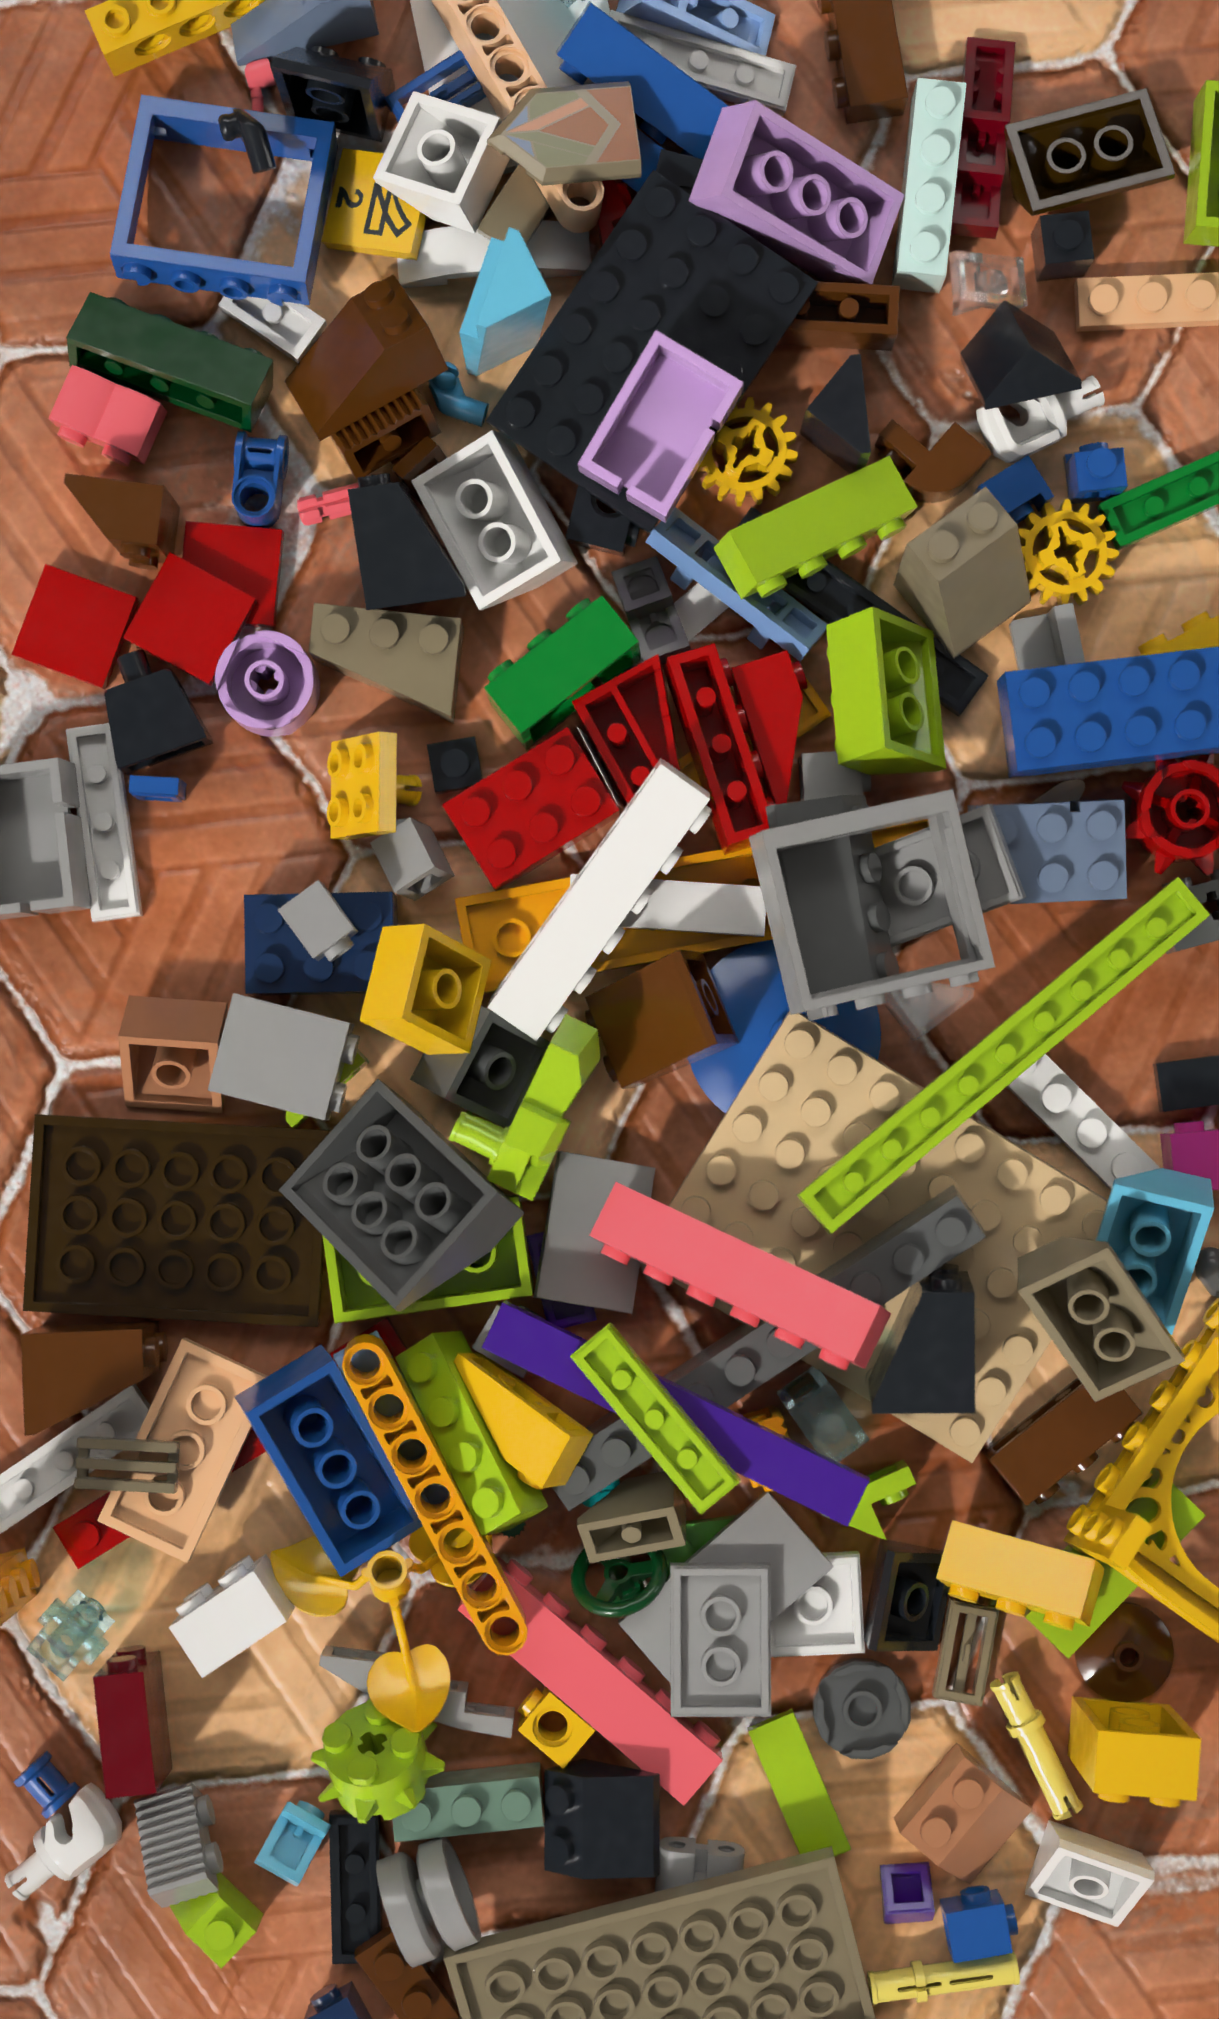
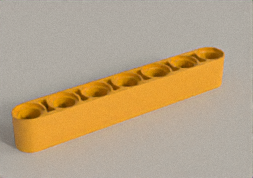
(436, 1518)

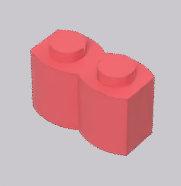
(108, 416)

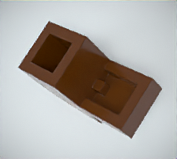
(938, 472)

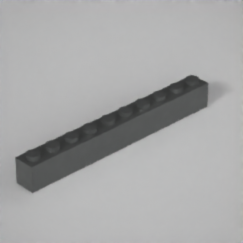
(753, 1355)

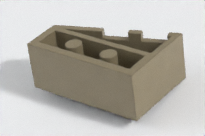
(393, 651)

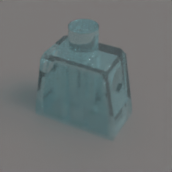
(822, 1415)

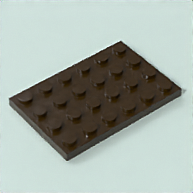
(170, 1222)

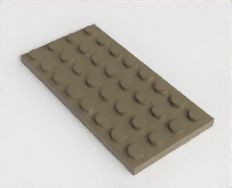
(715, 1948)

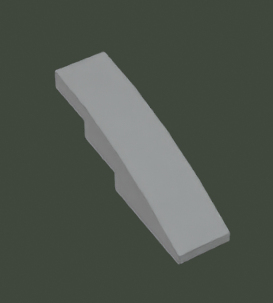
(354, 1665)

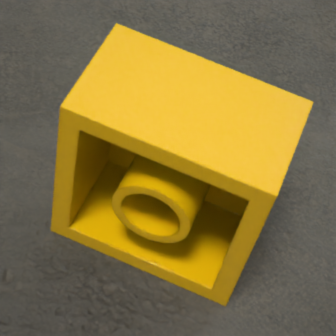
(425, 989)

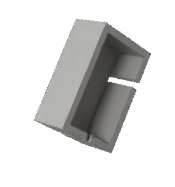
(41, 840)

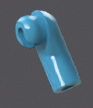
(452, 400)

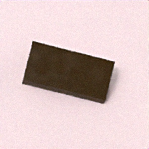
(1086, 153)

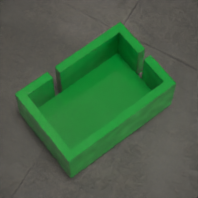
(541, 685)

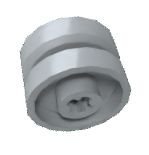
(428, 1901)

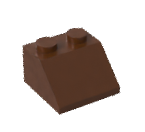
(131, 515)

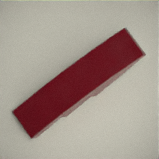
(982, 150)

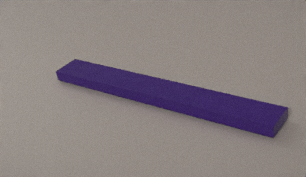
(744, 1444)

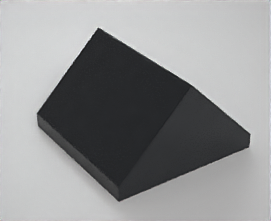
(1017, 360)
(839, 420)
(905, 1599)

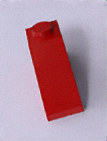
(772, 704)

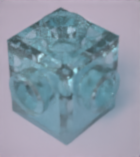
(71, 1634)

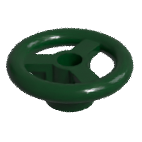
(623, 1584)

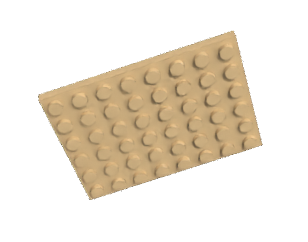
(808, 1108)

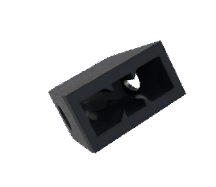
(151, 716)

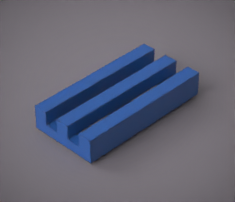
(433, 76)

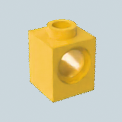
(558, 1745)

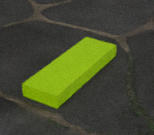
(798, 1784)

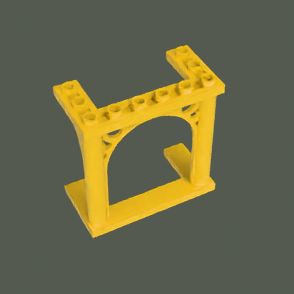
(1118, 1536)

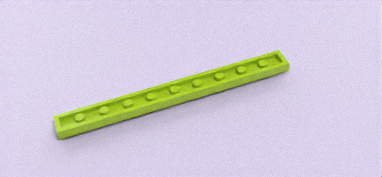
(1002, 1055)

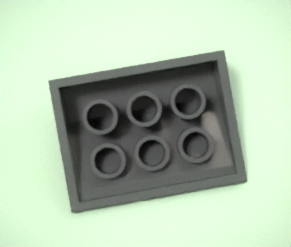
(399, 1198)

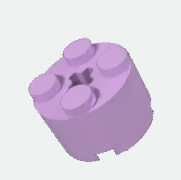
(257, 658)

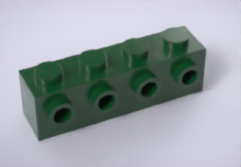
(170, 361)

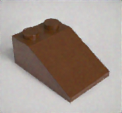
(365, 359)

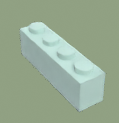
(929, 185)

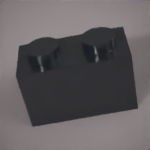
(601, 1821)

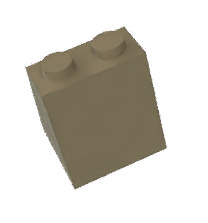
(965, 573)

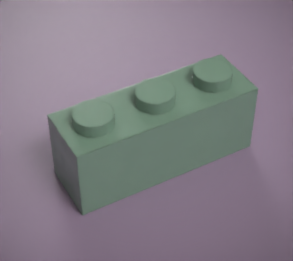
(475, 1803)

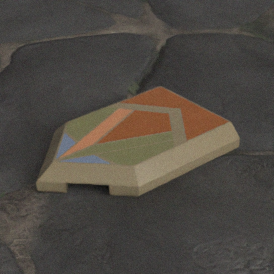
(573, 134)

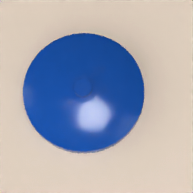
(756, 1006)

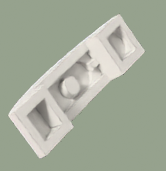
(460, 254)

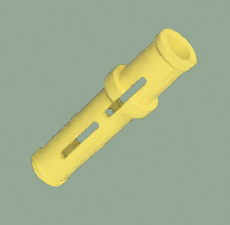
(1027, 1726)
(941, 1978)

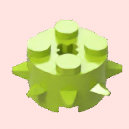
(375, 1764)

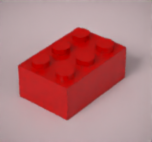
(531, 809)

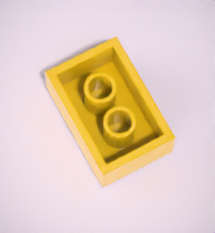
(1134, 1751)

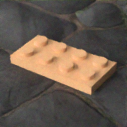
(202, 1413)

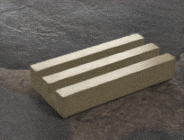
(84, 1463)
(972, 1610)

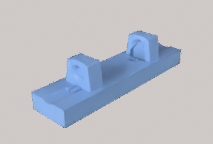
(693, 553)

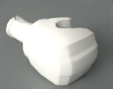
(1040, 424)
(95, 1832)

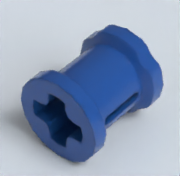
(53, 1778)

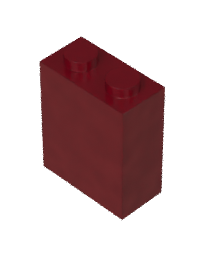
(132, 1723)

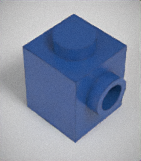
(978, 1924)

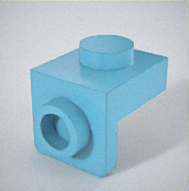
(293, 1841)

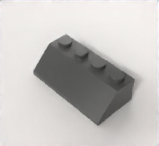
(835, 899)

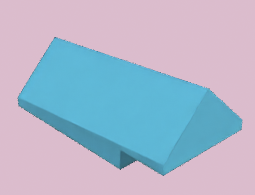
(504, 307)

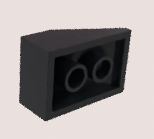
(335, 89)

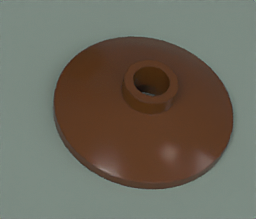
(1127, 1628)

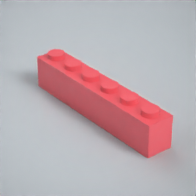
(741, 1276)
(606, 1689)

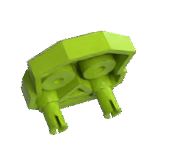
(526, 1148)

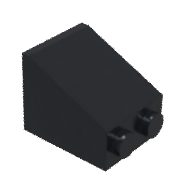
(397, 548)
(929, 1349)

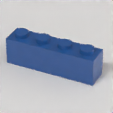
(661, 92)

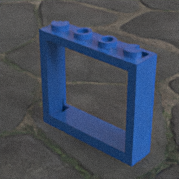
(232, 277)

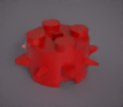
(1155, 816)

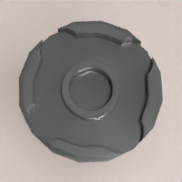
(861, 1708)

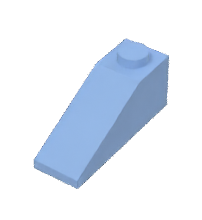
(724, 21)

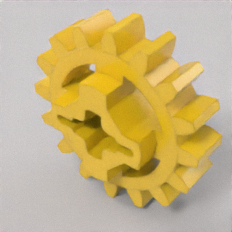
(762, 460)
(1058, 535)

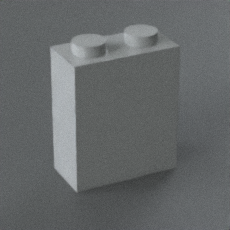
(283, 1057)

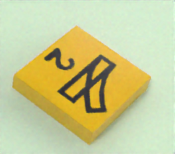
(366, 215)

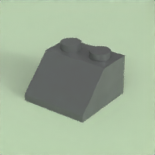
(492, 1075)

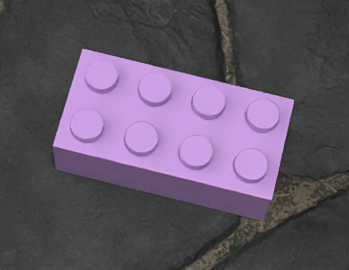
(796, 195)

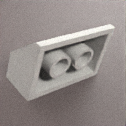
(494, 520)

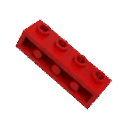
(718, 744)

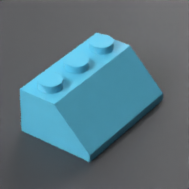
(1157, 1233)

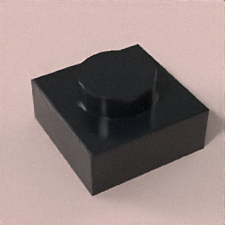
(454, 764)

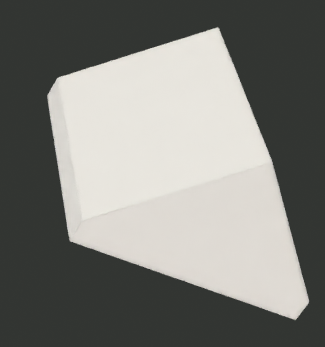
(1088, 1874)

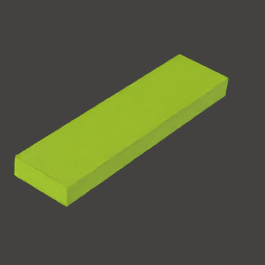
(655, 1418)

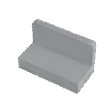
(1047, 639)

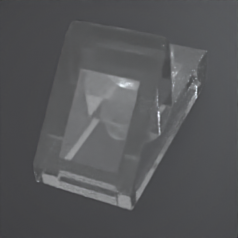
(985, 281)

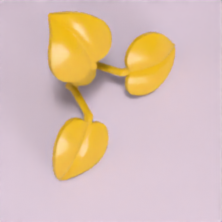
(402, 1685)

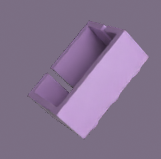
(660, 426)

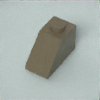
(635, 1519)

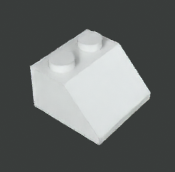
(443, 161)

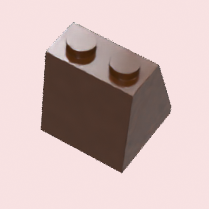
(660, 1019)
(82, 1365)

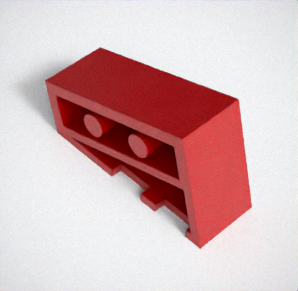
(631, 724)

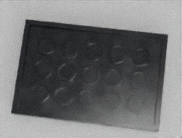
(658, 271)

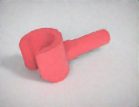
(259, 76)

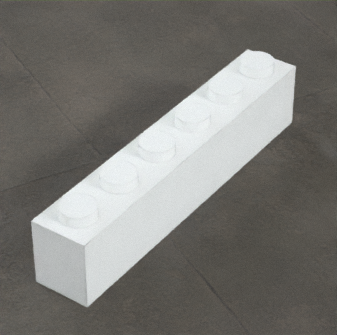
(599, 900)

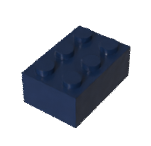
(281, 964)

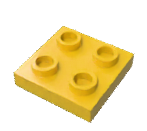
(367, 786)

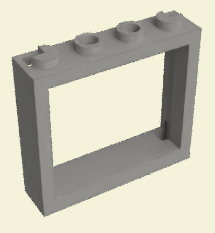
(957, 880)

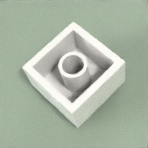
(232, 1616)

